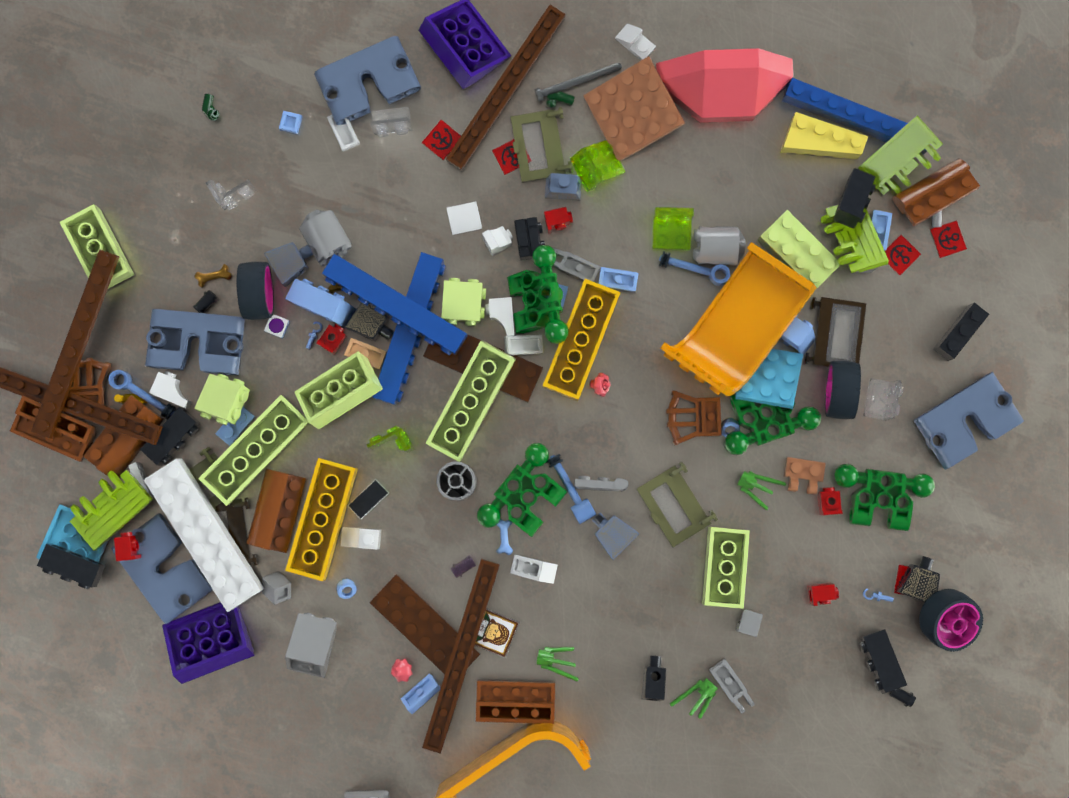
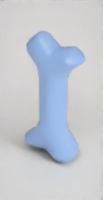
(504, 547)

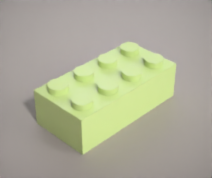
(89, 233)
(798, 249)
(338, 390)
(725, 567)

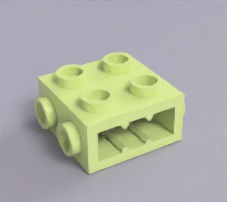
(463, 301)
(222, 399)

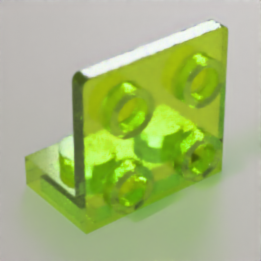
(596, 164)
(672, 228)
(402, 441)

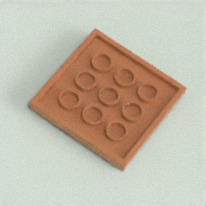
(634, 109)

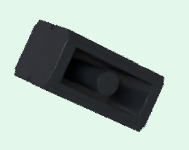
(528, 236)

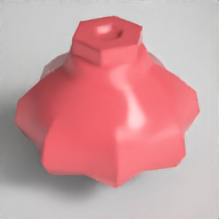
(600, 384)
(401, 670)

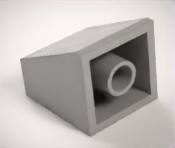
(311, 644)

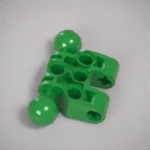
(540, 306)
(738, 442)
(536, 456)
(898, 517)

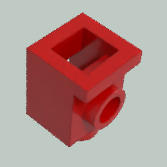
(557, 219)
(332, 346)
(824, 507)
(126, 547)
(822, 593)

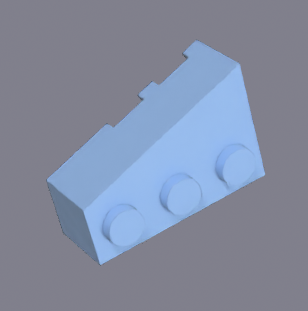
(320, 302)
(799, 335)

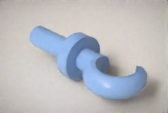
(313, 335)
(879, 596)

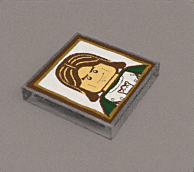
(496, 633)

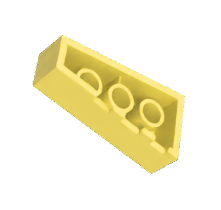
(822, 139)

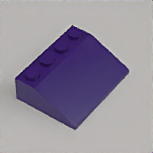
(464, 42)
(206, 642)

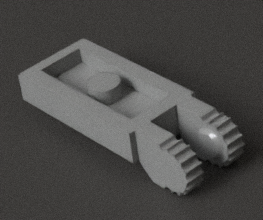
(576, 266)
(601, 484)
(730, 684)

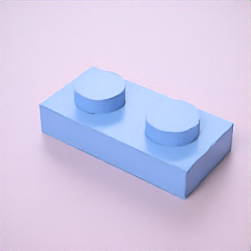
(882, 223)
(618, 279)
(230, 433)
(420, 693)

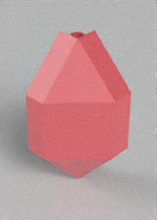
(726, 82)

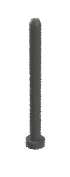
(576, 81)

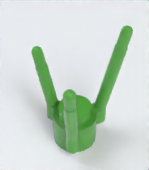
(748, 482)
(546, 658)
(707, 690)

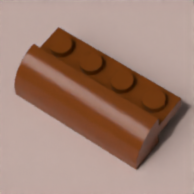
(936, 191)
(70, 435)
(117, 450)
(276, 511)
(515, 701)

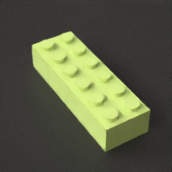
(470, 401)
(254, 450)

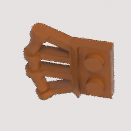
(91, 391)
(706, 421)

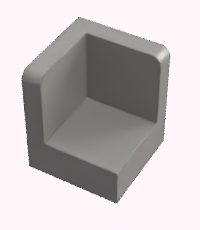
(276, 587)
(749, 623)

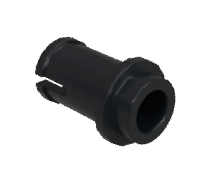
(208, 298)
(903, 696)

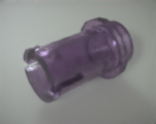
(462, 566)

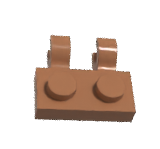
(806, 470)

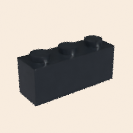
(855, 198)
(961, 331)
(172, 437)
(70, 566)
(882, 661)

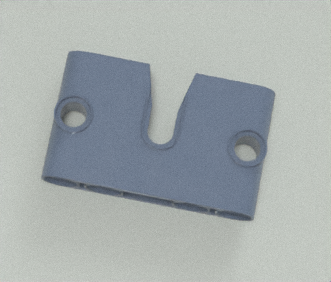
(374, 62)
(179, 330)
(949, 423)
(164, 590)

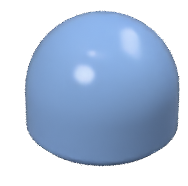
(729, 422)
(346, 583)

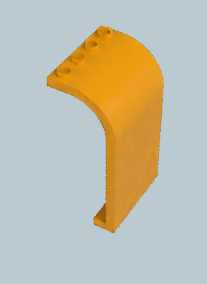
(742, 322)
(508, 747)

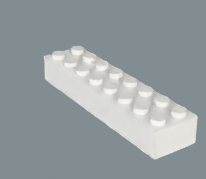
(204, 534)

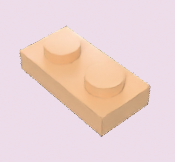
(375, 355)

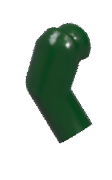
(556, 97)
(207, 108)

